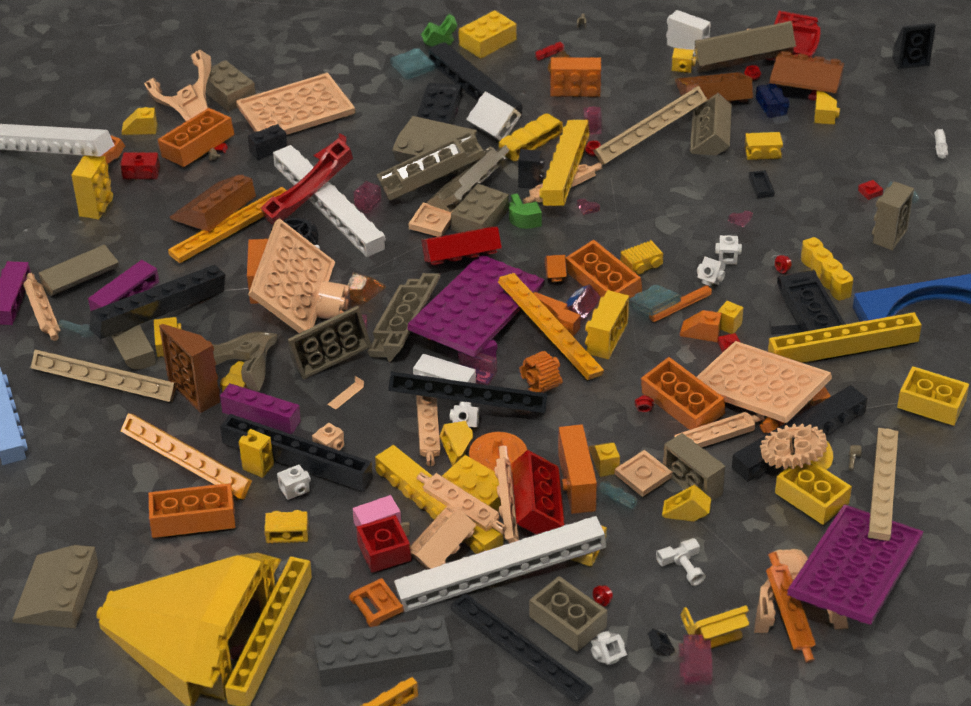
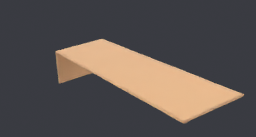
(347, 394)

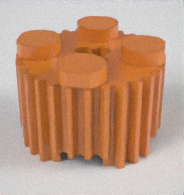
(541, 372)

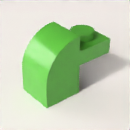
(437, 34)
(524, 215)

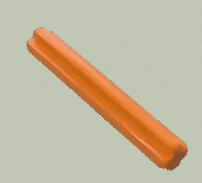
(686, 300)

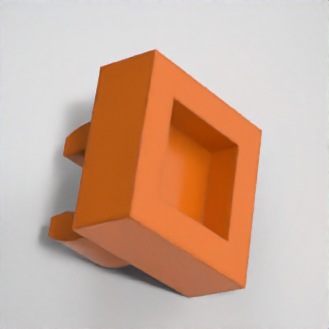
(770, 424)

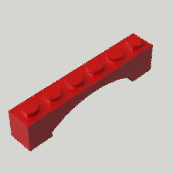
(332, 161)

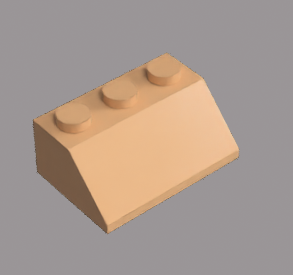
(442, 537)

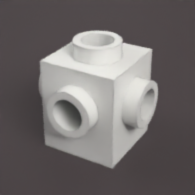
(728, 249)
(711, 271)
(472, 414)
(294, 482)
(608, 647)

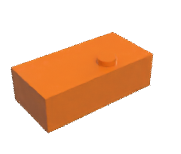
(196, 137)
(602, 270)
(682, 394)
(577, 469)
(191, 510)

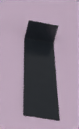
(785, 329)

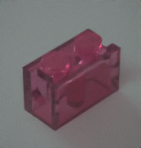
(696, 660)

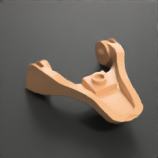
(190, 99)
(765, 611)

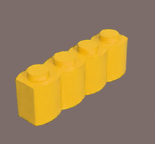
(532, 135)
(827, 268)

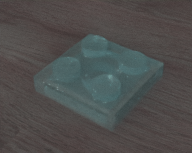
(412, 63)
(654, 300)

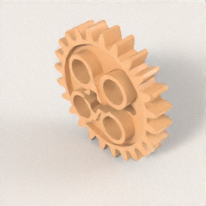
(808, 445)

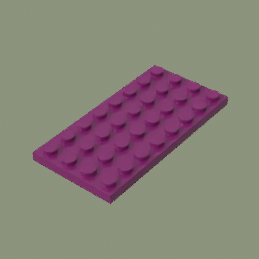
(472, 307)
(854, 571)

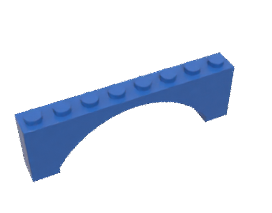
(889, 301)

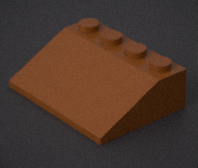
(807, 72)
(729, 85)
(216, 203)
(191, 366)

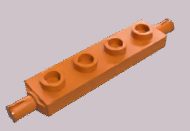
(790, 608)

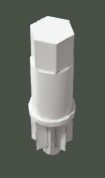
(941, 145)

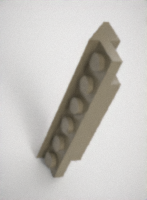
(744, 46)
(430, 165)
(466, 179)
(404, 306)

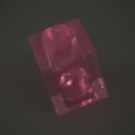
(594, 118)
(367, 196)

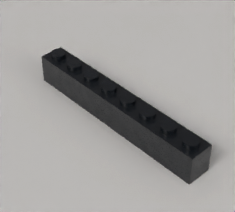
(464, 73)
(156, 301)
(467, 392)
(827, 415)
(311, 456)

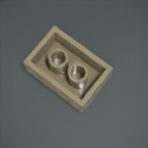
(228, 84)
(480, 209)
(892, 215)
(694, 466)
(568, 613)

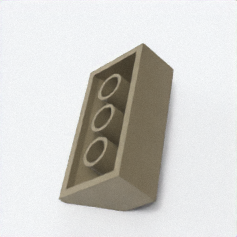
(711, 127)

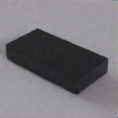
(761, 184)

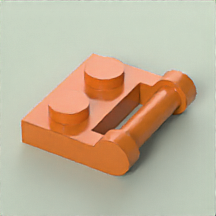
(382, 599)

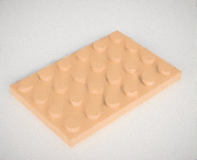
(297, 105)
(291, 277)
(763, 381)

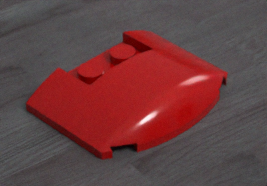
(805, 32)

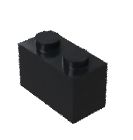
(267, 141)
(530, 168)

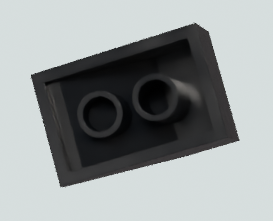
(914, 46)

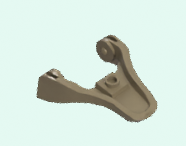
(248, 347)

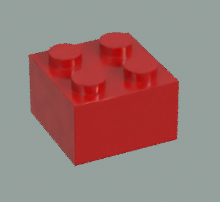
(383, 543)

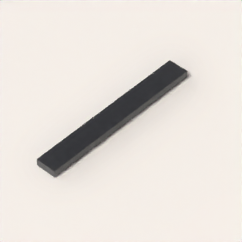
(522, 649)

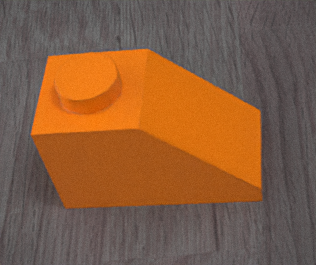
(555, 267)
(702, 326)

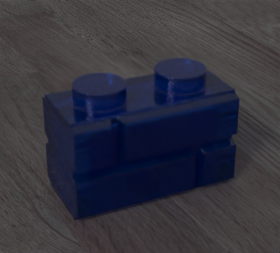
(772, 100)

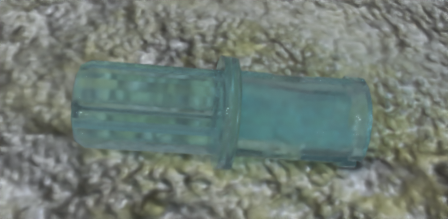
(618, 494)

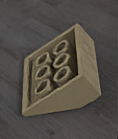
(422, 135)
(329, 343)
(57, 587)

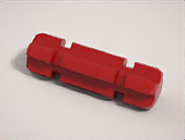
(549, 51)

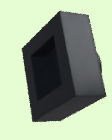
(660, 642)

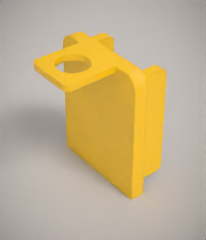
(719, 628)

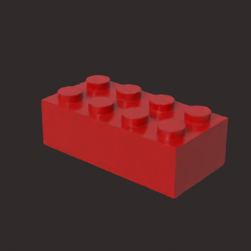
(460, 244)
(537, 493)

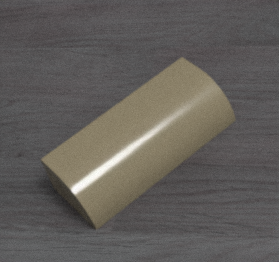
(77, 270)
(135, 348)

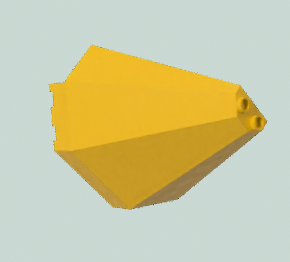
(184, 621)

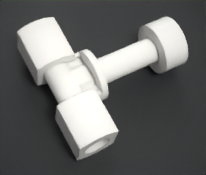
(681, 557)

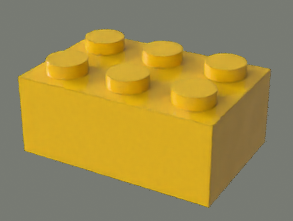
(487, 34)
(92, 186)
(607, 324)
(933, 395)
(475, 480)
(813, 491)

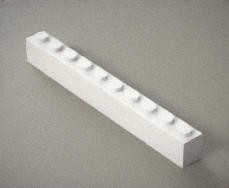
(55, 140)
(332, 204)
(500, 564)

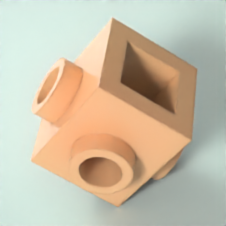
(329, 436)

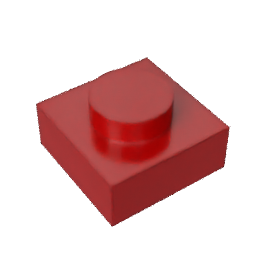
(870, 189)
(727, 340)

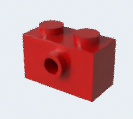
(140, 165)

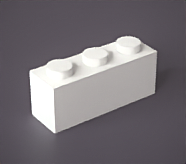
(439, 368)

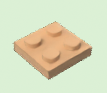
(430, 220)
(643, 473)

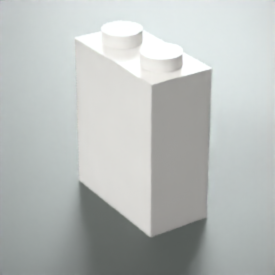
(685, 30)
(493, 116)

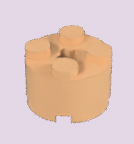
(332, 300)

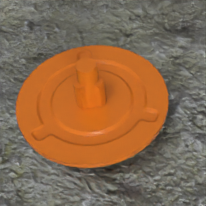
(486, 449)

